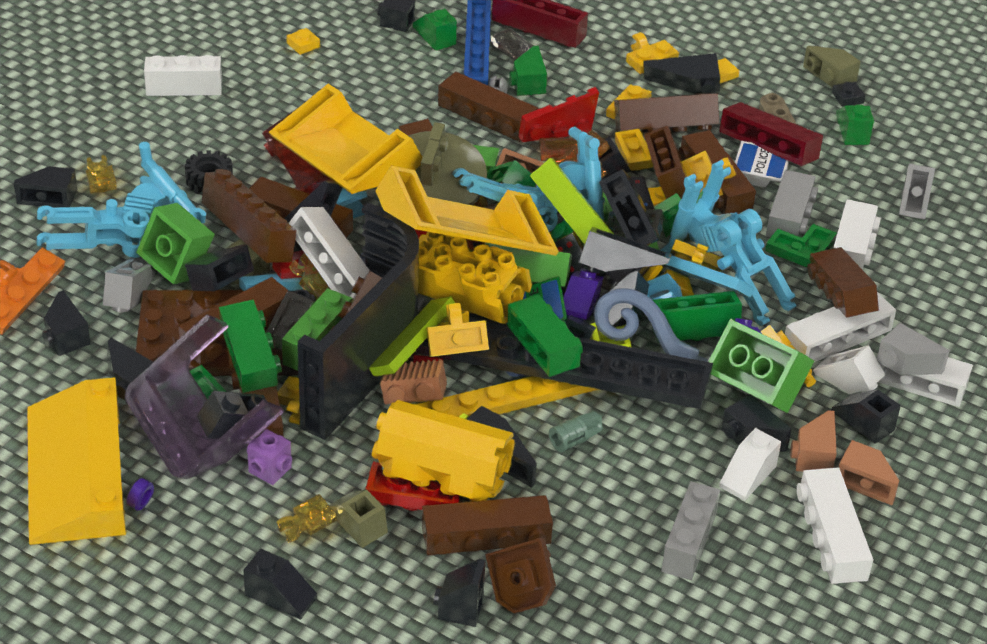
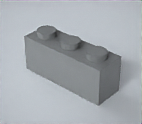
(792, 204)
(690, 530)

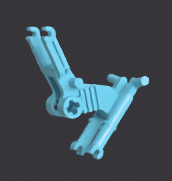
(583, 174)
(120, 224)
(732, 235)

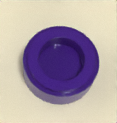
(140, 494)

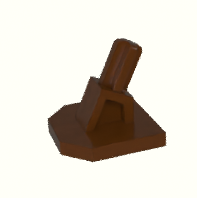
(522, 575)

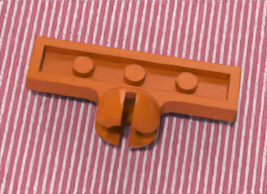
(23, 285)

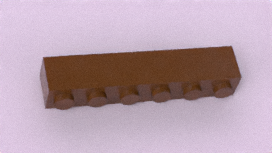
(248, 216)

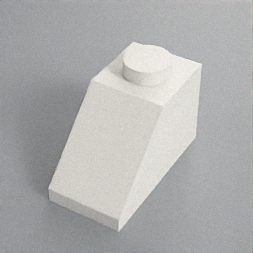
(851, 370)
(751, 464)

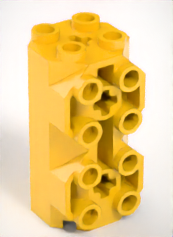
(477, 279)
(444, 448)

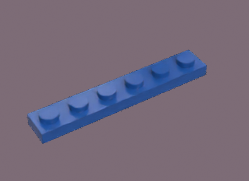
(477, 40)

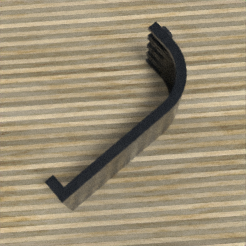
(336, 369)

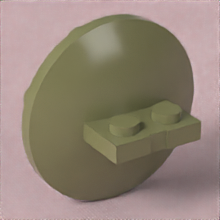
(441, 156)

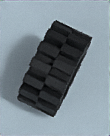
(198, 165)

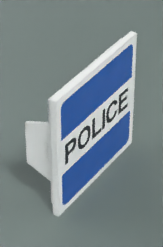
(759, 165)

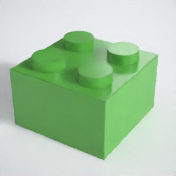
(173, 240)

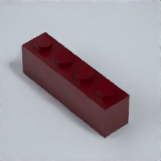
(544, 19)
(771, 133)

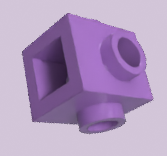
(269, 456)

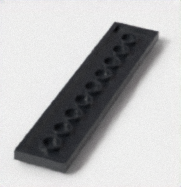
(601, 367)

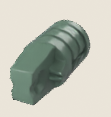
(575, 431)

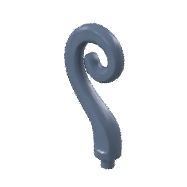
(665, 335)

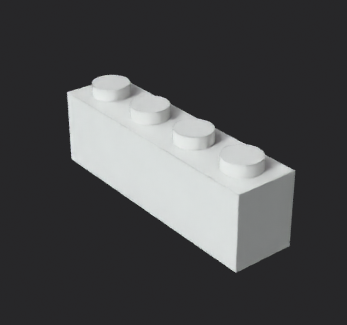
(328, 249)
(832, 332)
(835, 526)

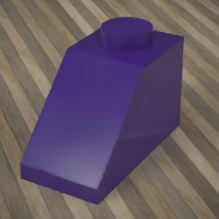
(582, 293)

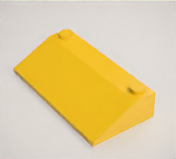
(344, 143)
(511, 224)
(75, 464)

